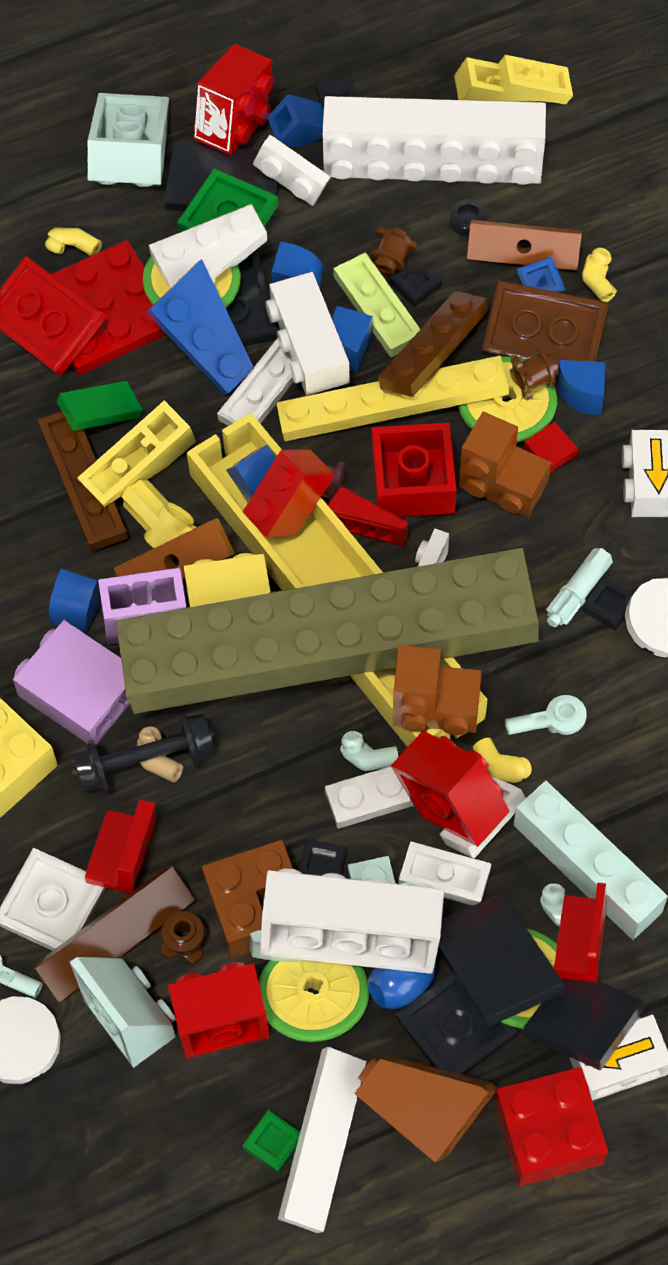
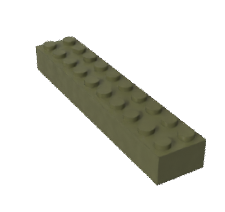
(326, 630)

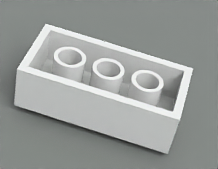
(351, 921)

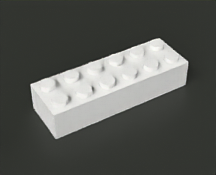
(433, 139)

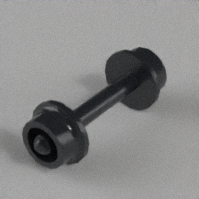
(195, 737)

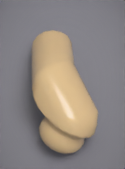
(160, 765)

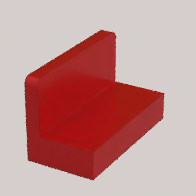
(121, 848)
(581, 936)

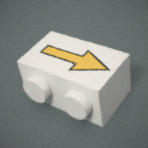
(648, 473)
(636, 1060)

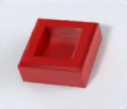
(552, 445)

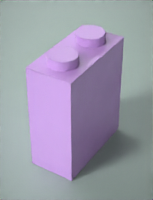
(139, 596)
(74, 682)

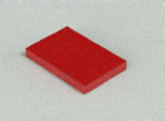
(46, 316)

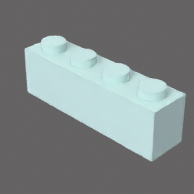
(589, 858)

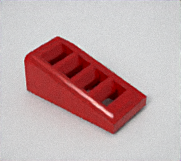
(368, 519)

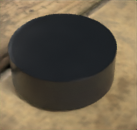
(462, 214)

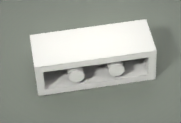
(307, 334)

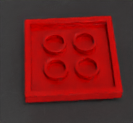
(115, 287)

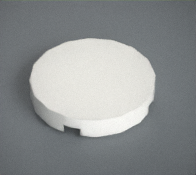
(648, 616)
(26, 1039)

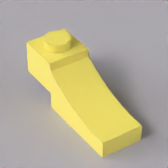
(513, 81)

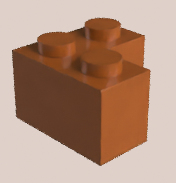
(500, 470)
(433, 694)
(238, 892)

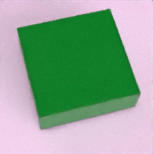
(272, 1142)

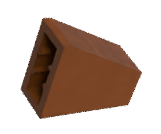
(424, 1101)

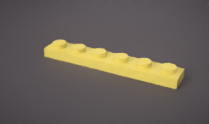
(370, 404)

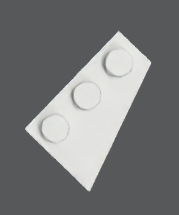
(217, 242)

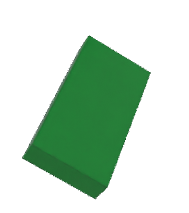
(99, 405)

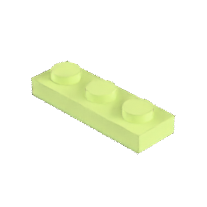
(375, 297)

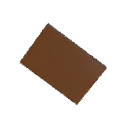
(543, 320)

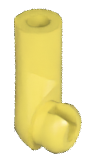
(72, 236)
(595, 273)
(504, 767)

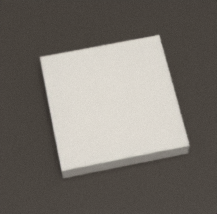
(49, 901)

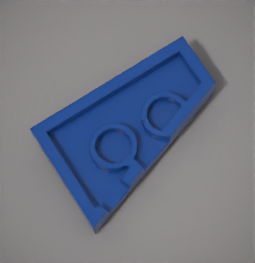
(202, 328)

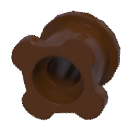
(391, 250)
(533, 372)
(183, 947)

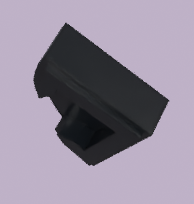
(415, 285)

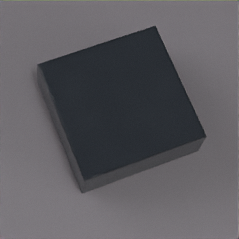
(608, 603)
(321, 858)

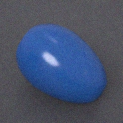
(396, 987)

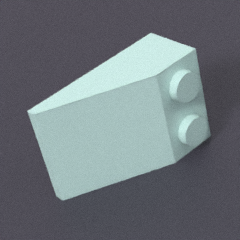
(128, 139)
(124, 1006)

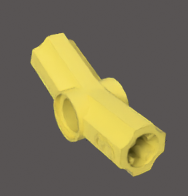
(155, 514)

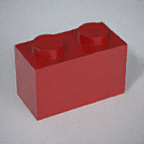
(288, 493)

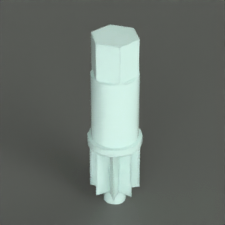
(574, 593)

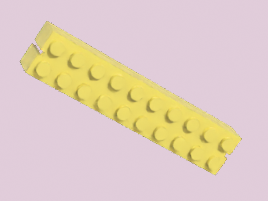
(316, 555)

